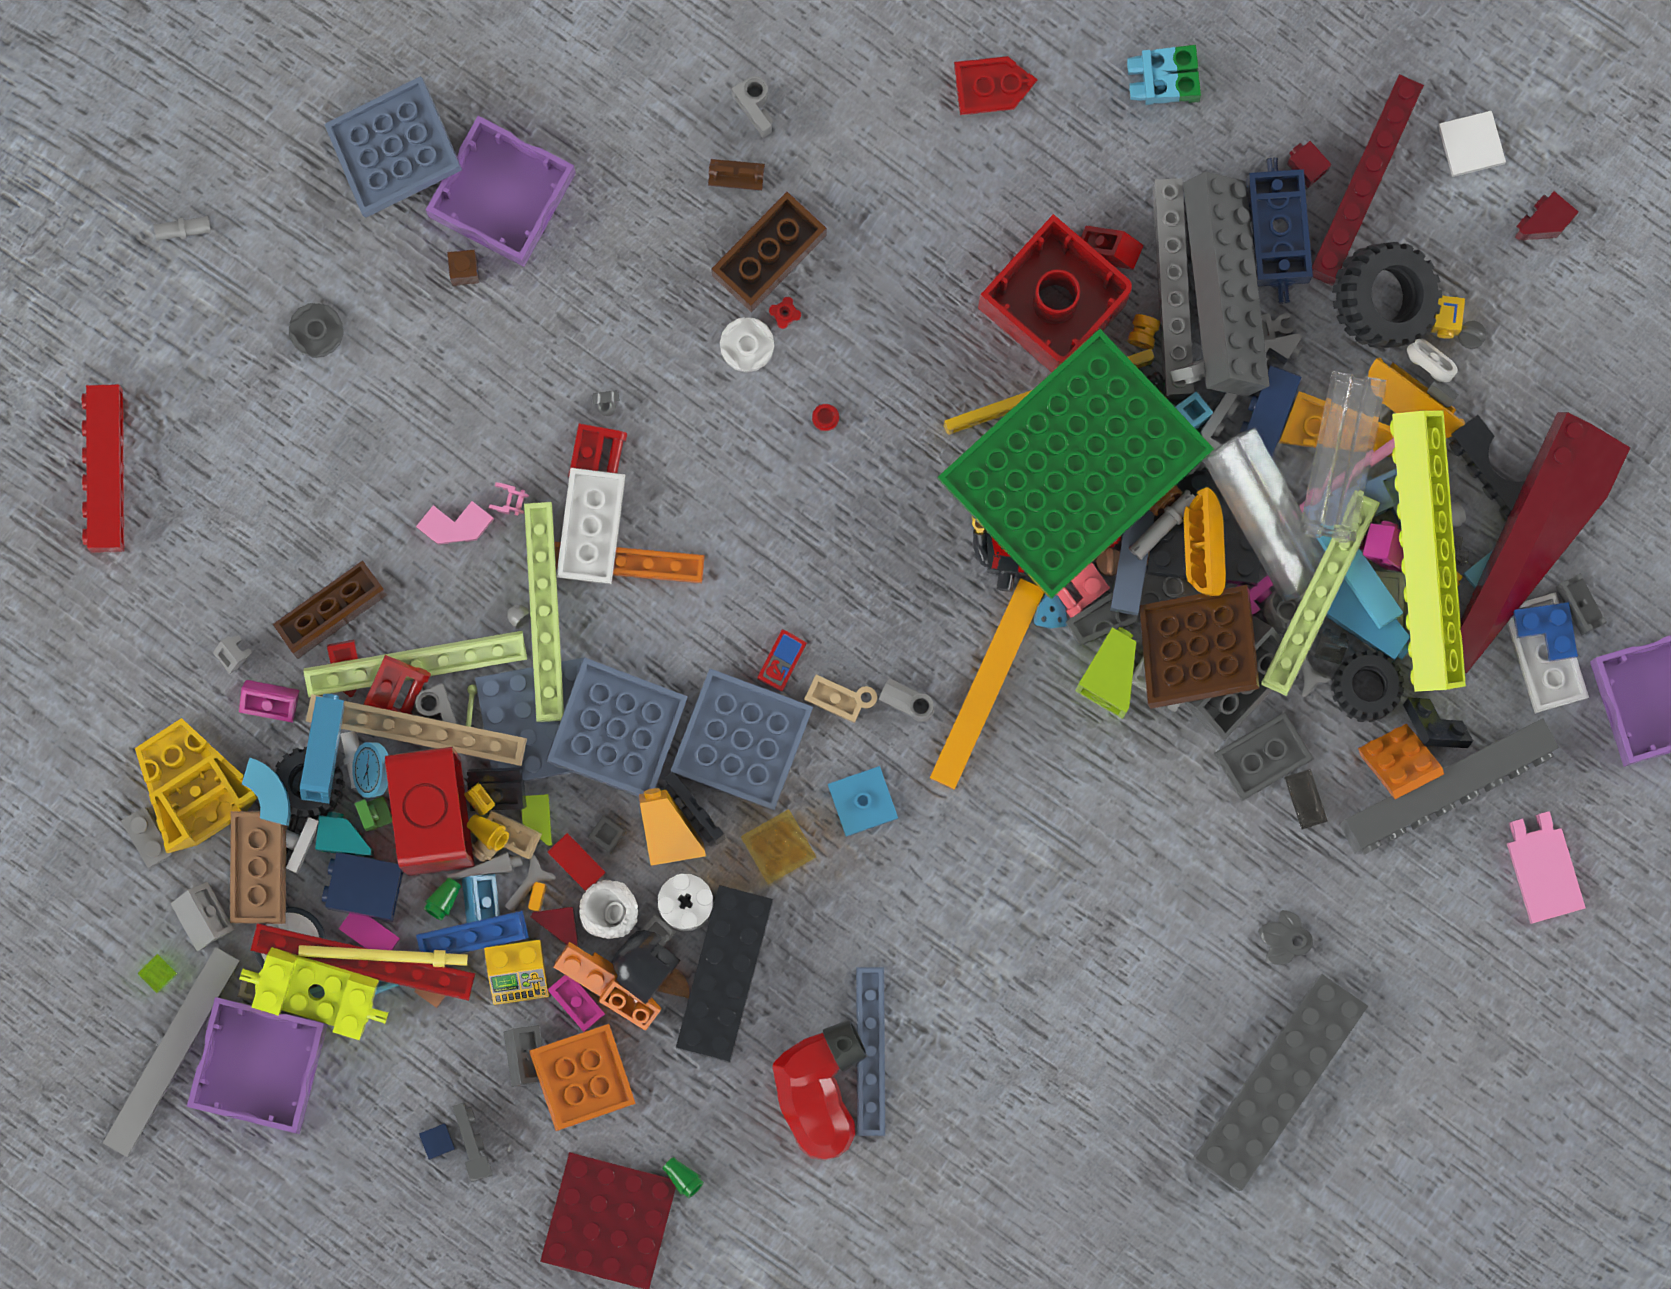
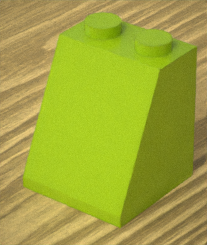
(1111, 673)

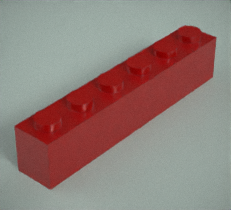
(104, 468)

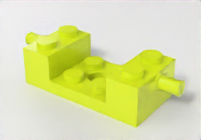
(286, 983)

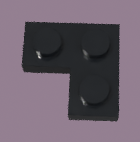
(1434, 730)

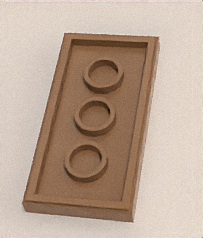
(257, 869)

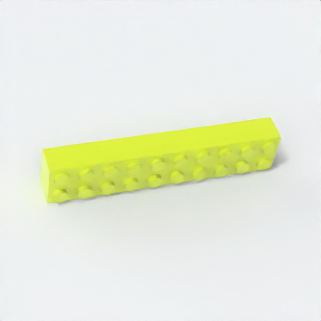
(1428, 550)

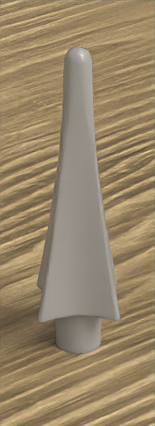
(500, 864)

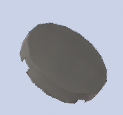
(316, 330)

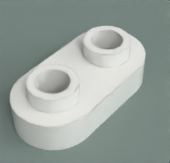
(1432, 360)

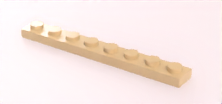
(429, 732)

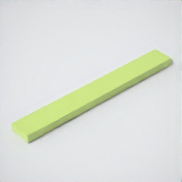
(1315, 606)
(544, 611)
(434, 659)

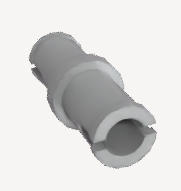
(182, 228)

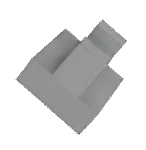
(230, 655)

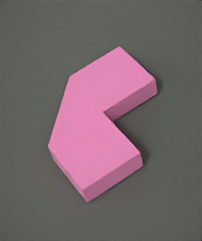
(466, 528)

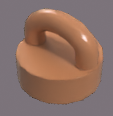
(1108, 562)

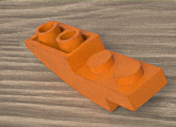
(600, 977)

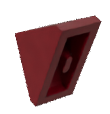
(560, 923)

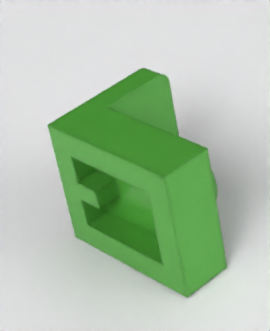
(374, 813)

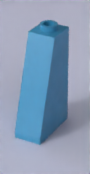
(1353, 617)
(322, 749)

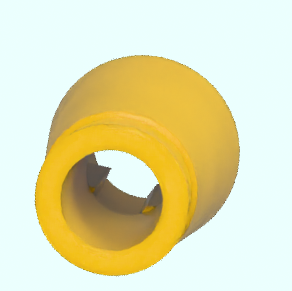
(488, 832)

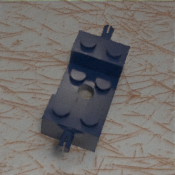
(1284, 256)

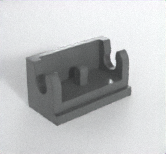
(1582, 604)
(518, 1044)

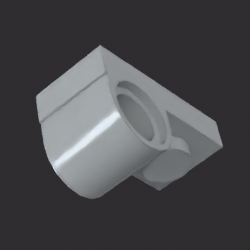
(751, 105)
(443, 705)

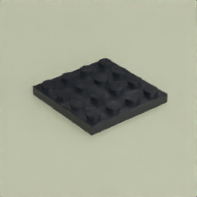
(1168, 555)

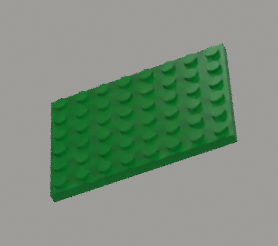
(1075, 464)

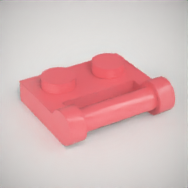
(1089, 586)

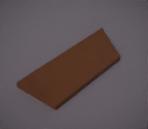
(330, 609)

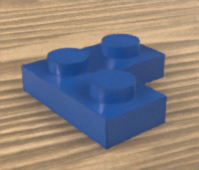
(1552, 622)

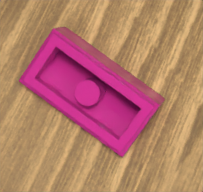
(268, 701)

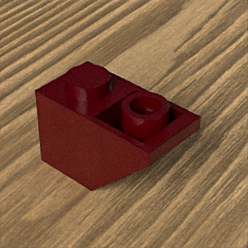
(1548, 221)

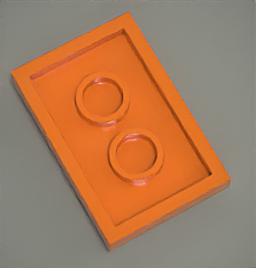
(1401, 761)

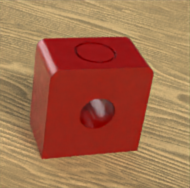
(1061, 259)
(429, 811)

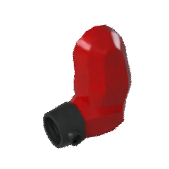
(811, 1094)

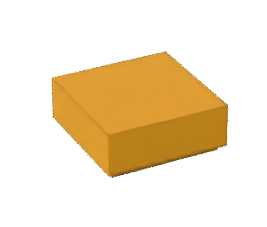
(537, 897)

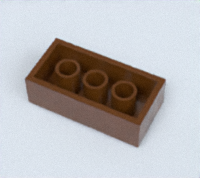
(769, 251)

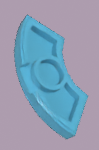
(270, 792)

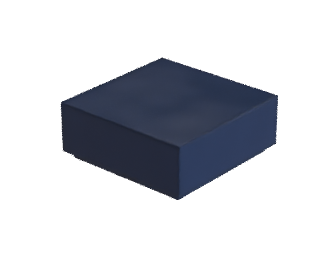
(437, 1141)

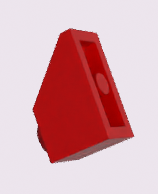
(1114, 246)

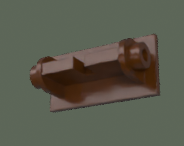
(736, 174)

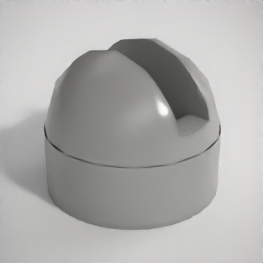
(518, 616)

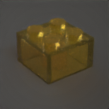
(778, 848)

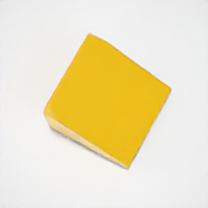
(479, 799)

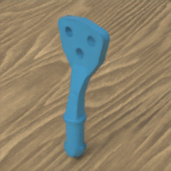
(1050, 617)

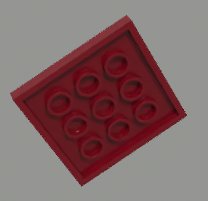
(608, 1221)

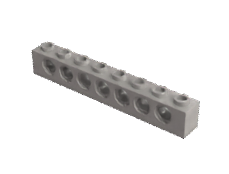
(1172, 284)

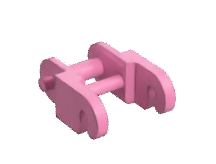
(512, 491)

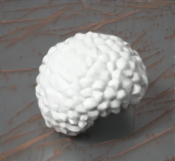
(608, 909)

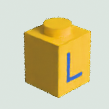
(1450, 318)

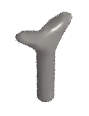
(1311, 677)
(535, 874)

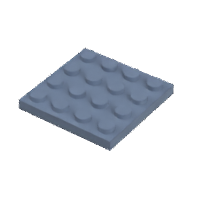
(393, 147)
(510, 709)
(616, 728)
(741, 739)

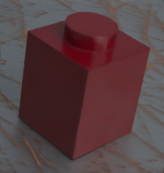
(1309, 159)

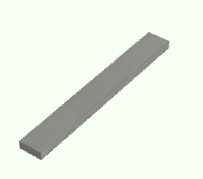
(171, 1052)

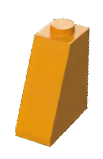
(667, 829)

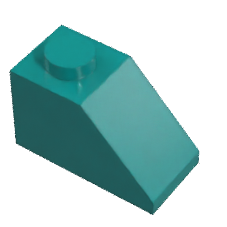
(340, 836)

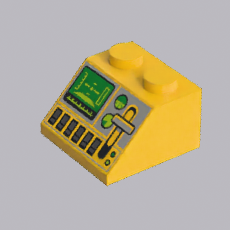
(516, 972)

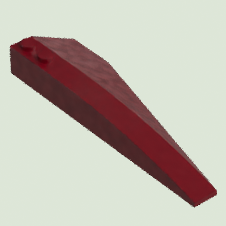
(1555, 503)

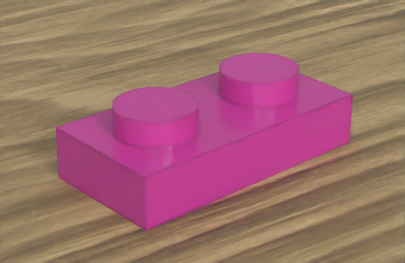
(576, 1002)

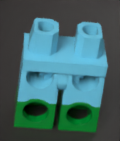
(1167, 75)

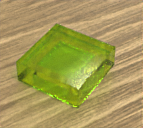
(157, 973)

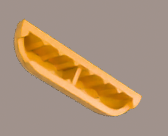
(1409, 395)
(1205, 544)

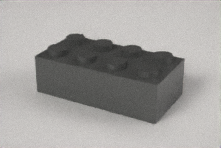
(1226, 712)

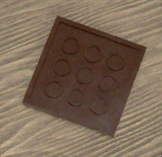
(1198, 647)

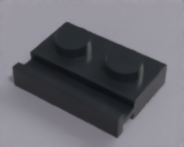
(502, 785)

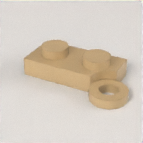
(838, 699)

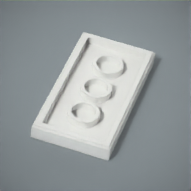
(591, 526)
(1547, 682)

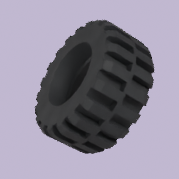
(1418, 290)

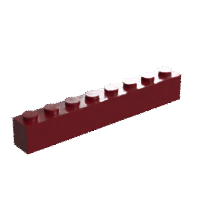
(1366, 179)

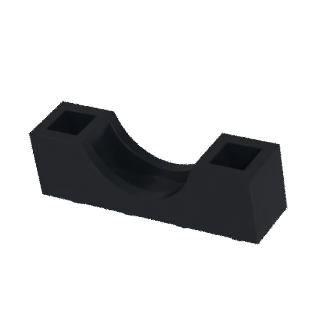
(1473, 444)

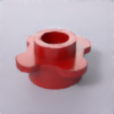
(785, 320)

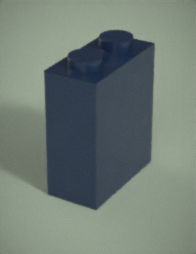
(363, 887)

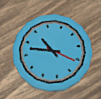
(370, 770)

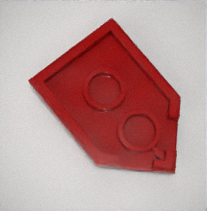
(990, 85)

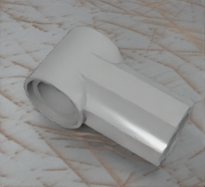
(904, 699)

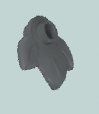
(1281, 938)

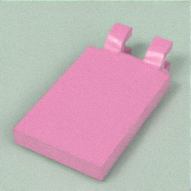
(1544, 870)

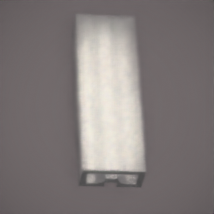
(1343, 457)
(1266, 512)

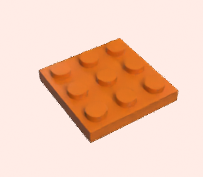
(582, 1077)

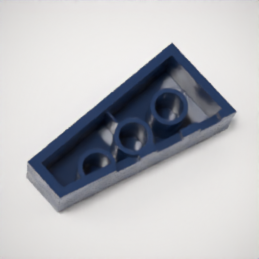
(1272, 406)

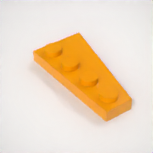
(1305, 422)

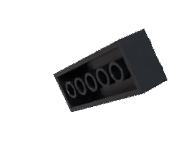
(724, 974)

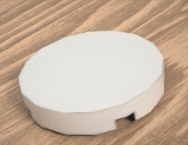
(747, 344)

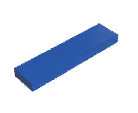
(475, 934)

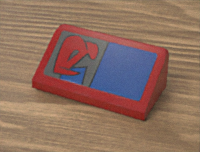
(781, 660)

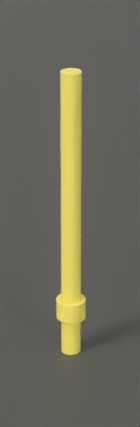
(438, 958)

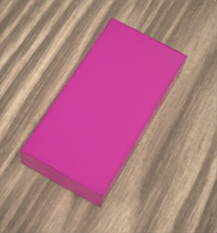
(368, 932)

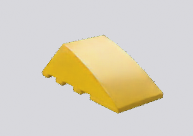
(190, 786)

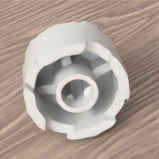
(669, 904)

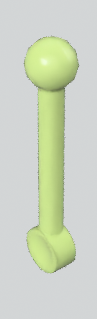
(472, 690)

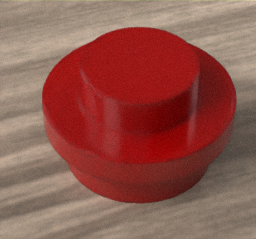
(825, 417)

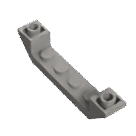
(1281, 349)

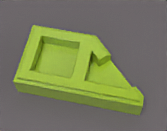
(537, 816)

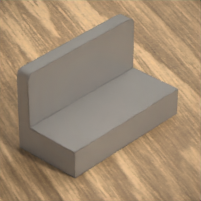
(202, 916)

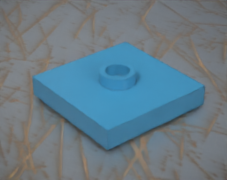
(862, 801)

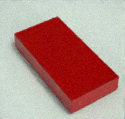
(576, 862)

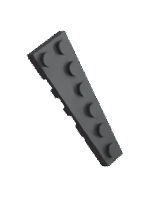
(1098, 619)

